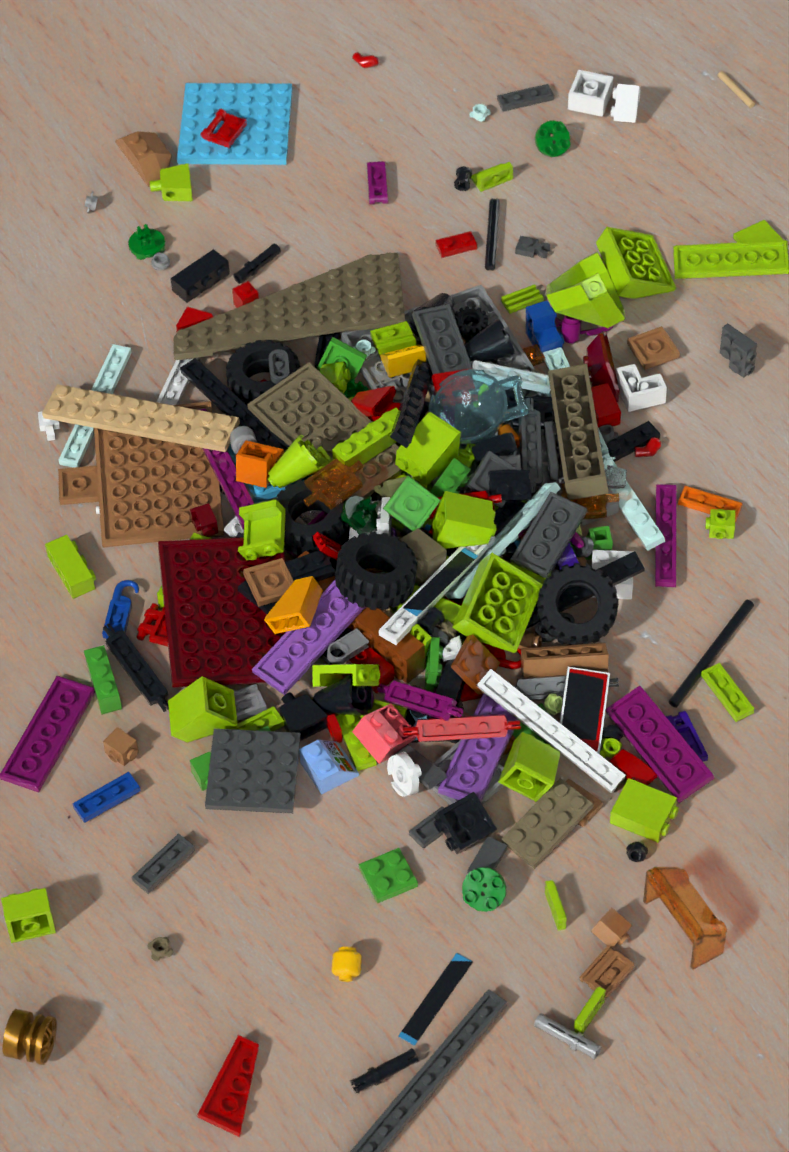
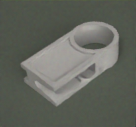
(350, 644)

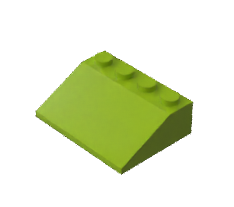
(634, 263)
(498, 604)

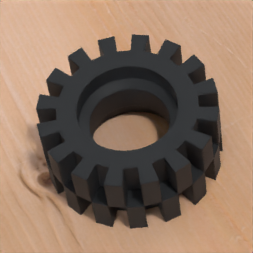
(470, 315)

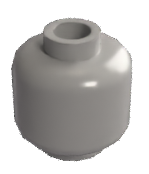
(239, 436)

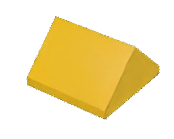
(402, 360)

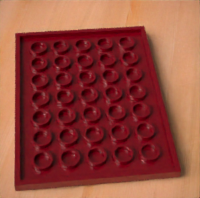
(207, 621)

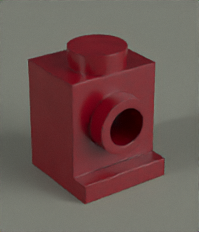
(204, 520)

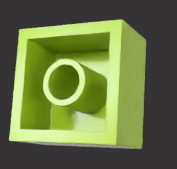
(28, 915)

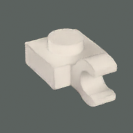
(48, 426)

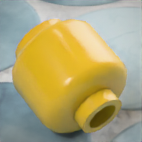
(346, 964)

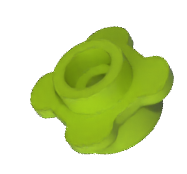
(610, 743)

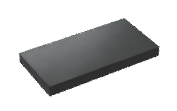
(441, 339)
(549, 535)

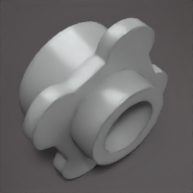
(91, 202)

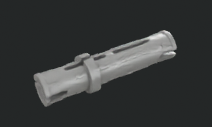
(575, 1040)

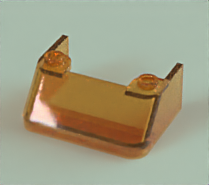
(689, 911)

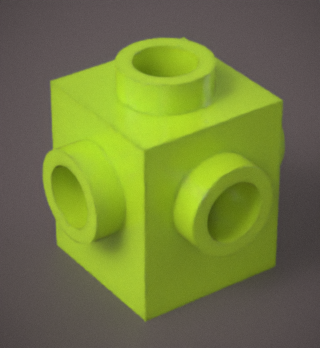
(721, 524)

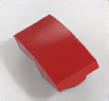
(633, 767)

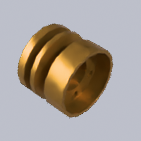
(29, 1036)

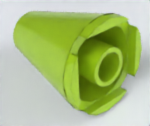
(296, 463)

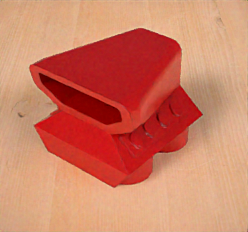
(376, 402)

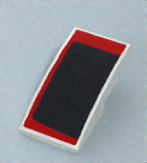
(585, 704)

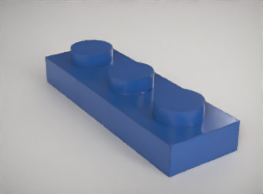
(106, 797)

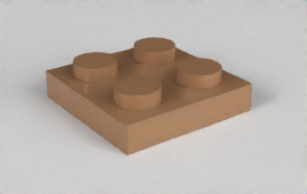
(653, 348)
(78, 485)
(268, 581)

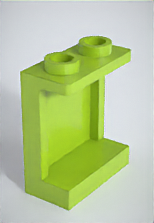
(263, 529)
(362, 674)

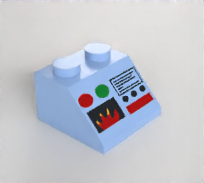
(327, 764)

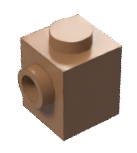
(120, 747)
(612, 928)

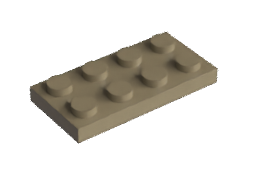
(547, 823)

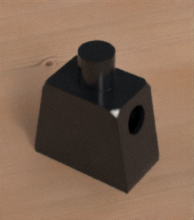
(302, 715)

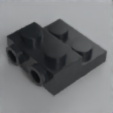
(464, 823)

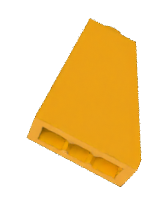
(295, 607)

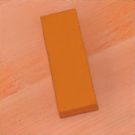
(705, 501)

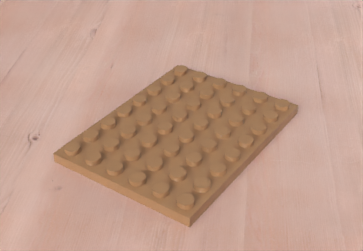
(151, 487)

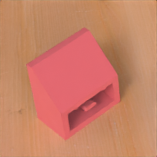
(383, 732)

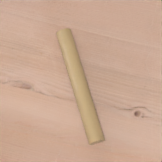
(742, 95)

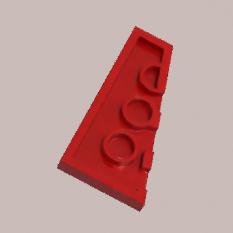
(230, 1091)

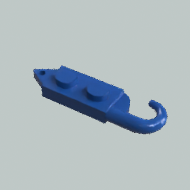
(120, 608)

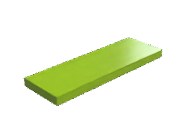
(731, 259)

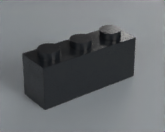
(200, 276)

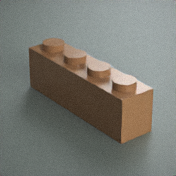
(556, 659)

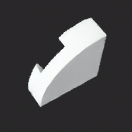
(452, 648)

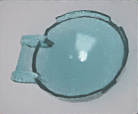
(477, 403)

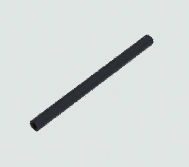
(711, 653)

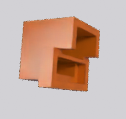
(255, 462)

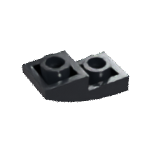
(499, 445)

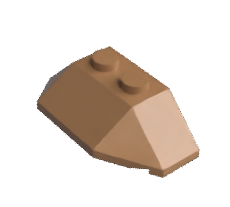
(145, 154)

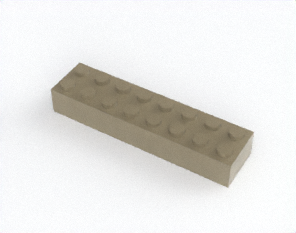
(577, 432)

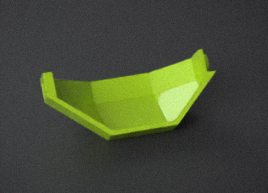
(587, 293)

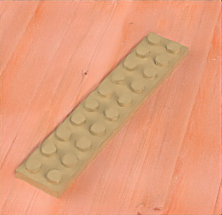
(140, 417)

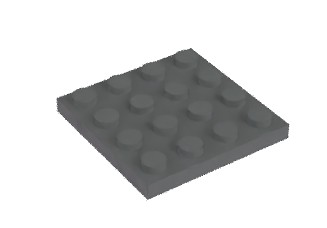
(253, 771)

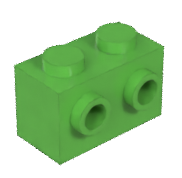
(451, 479)

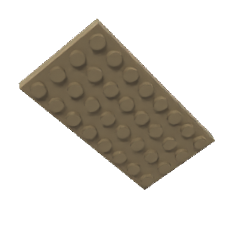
(317, 410)

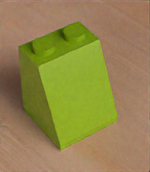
(431, 449)
(463, 521)
(201, 709)
(530, 767)

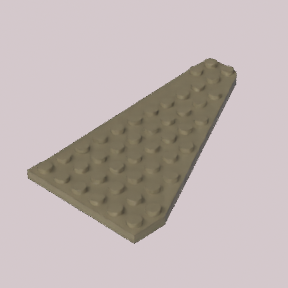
(342, 300)

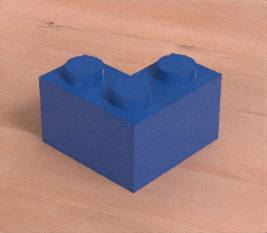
(542, 327)

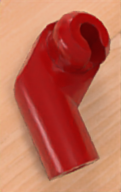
(366, 61)
(650, 449)

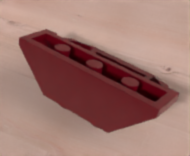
(601, 364)

